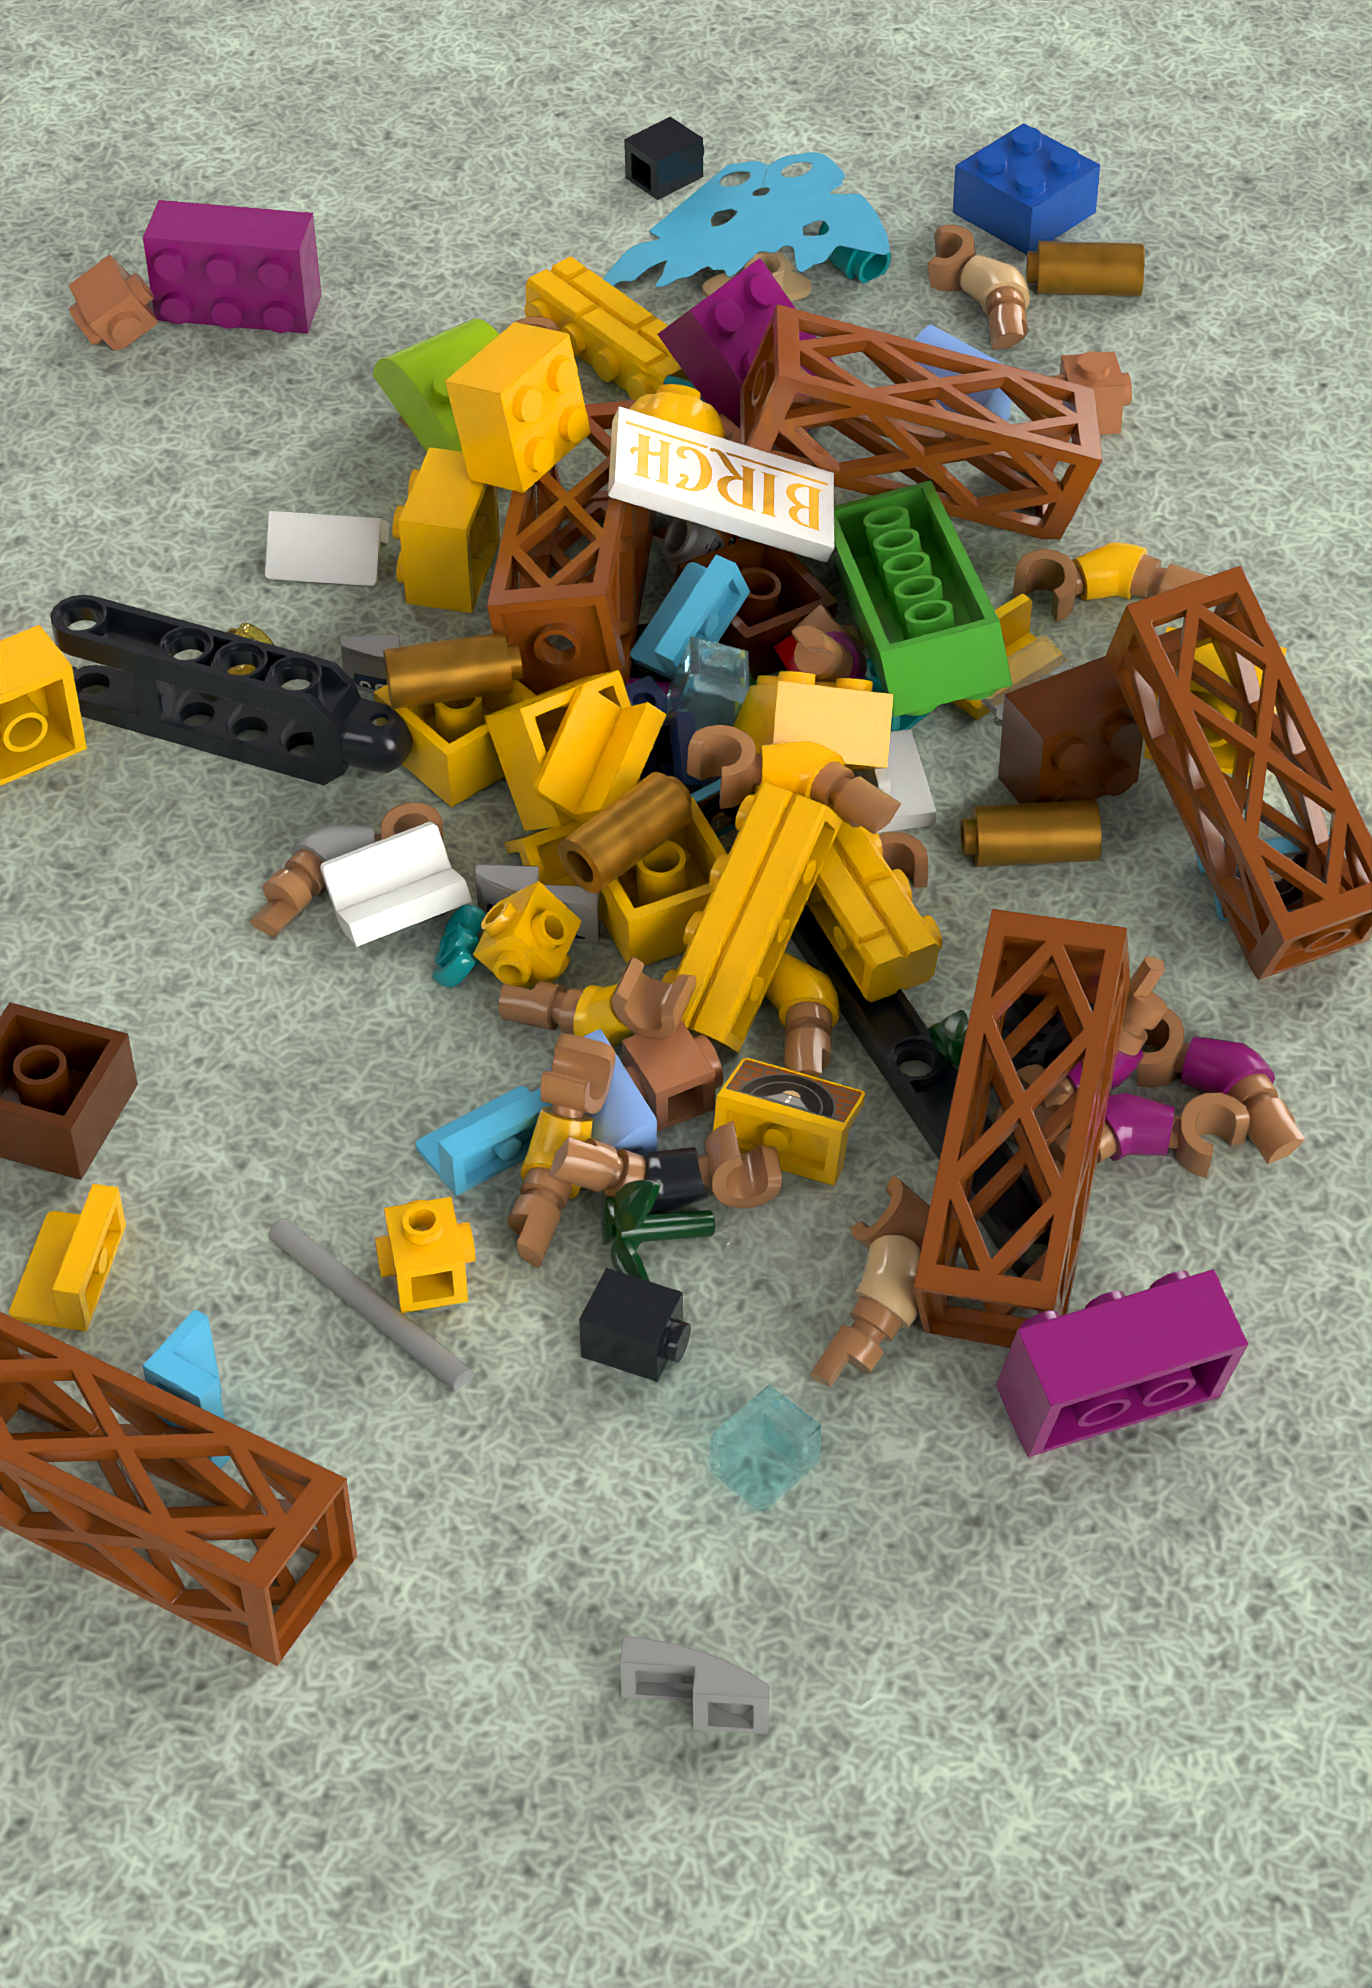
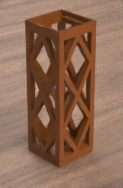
(779, 416)
(591, 610)
(1212, 803)
(1070, 967)
(112, 1524)

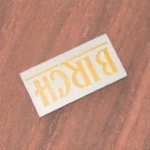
(721, 484)

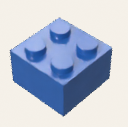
(1026, 188)

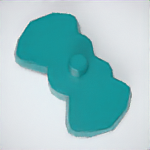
(458, 946)

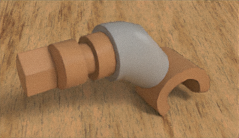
(301, 879)

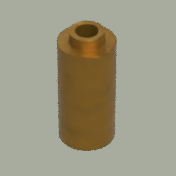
(1087, 268)
(451, 670)
(626, 831)
(1032, 833)

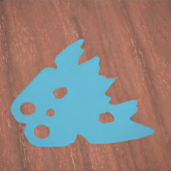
(760, 223)

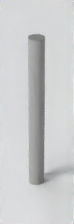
(370, 1304)

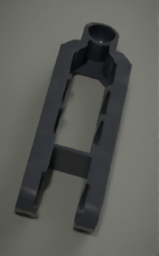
(159, 693)

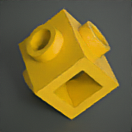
(527, 937)
(426, 1254)

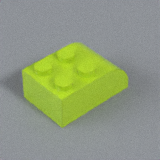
(417, 378)

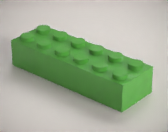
(917, 600)

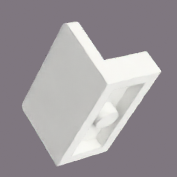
(324, 548)
(905, 782)
(393, 884)

